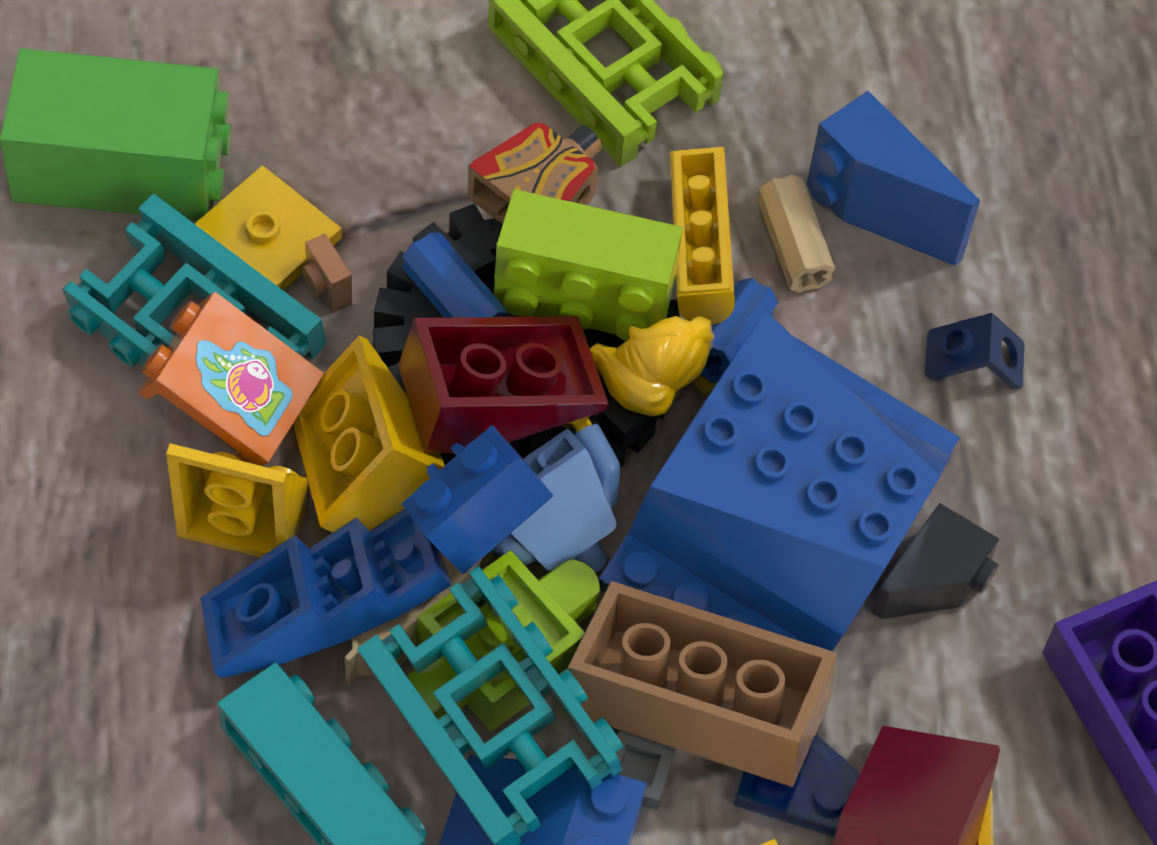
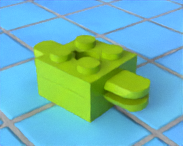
(552, 603)

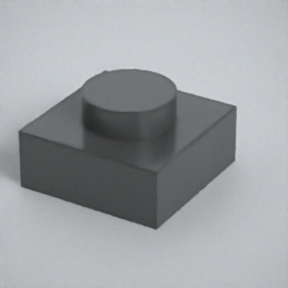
(646, 762)

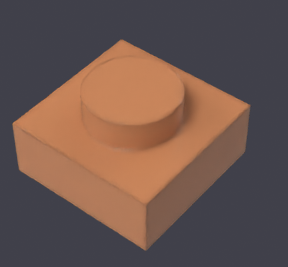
(327, 274)

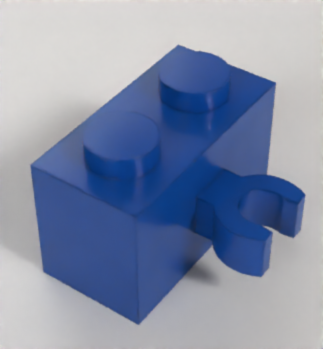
(476, 499)

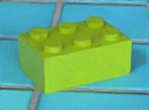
(585, 264)

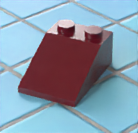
(497, 373)
(919, 791)

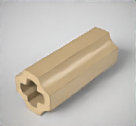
(796, 233)

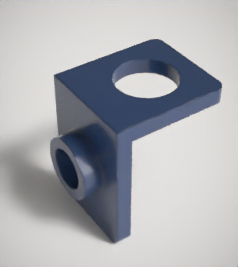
(972, 346)

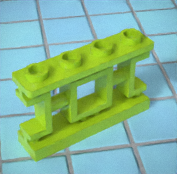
(586, 85)

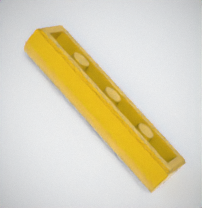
(705, 252)

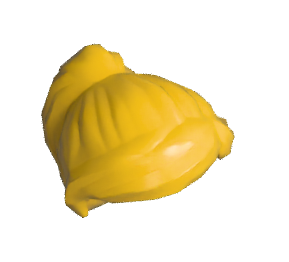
(655, 363)

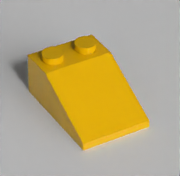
(360, 442)
(234, 501)

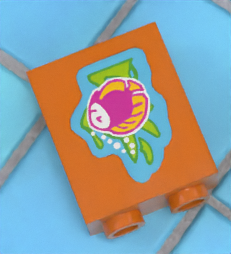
(231, 377)

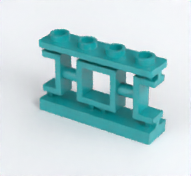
(206, 269)
(454, 735)

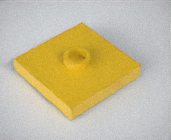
(268, 226)

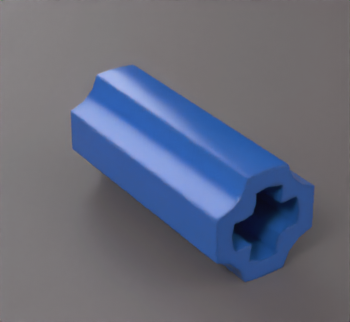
(449, 280)
(750, 304)

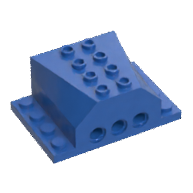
(784, 493)

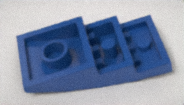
(320, 595)

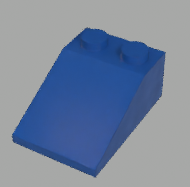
(889, 182)
(565, 808)

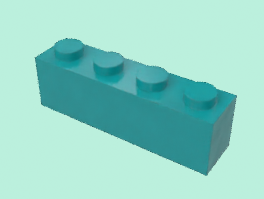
(312, 766)

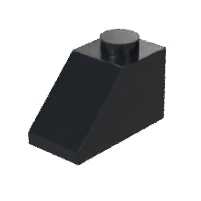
(939, 567)

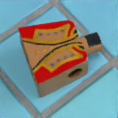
(536, 163)

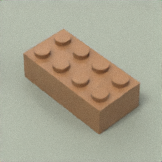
(703, 682)

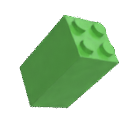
(114, 133)

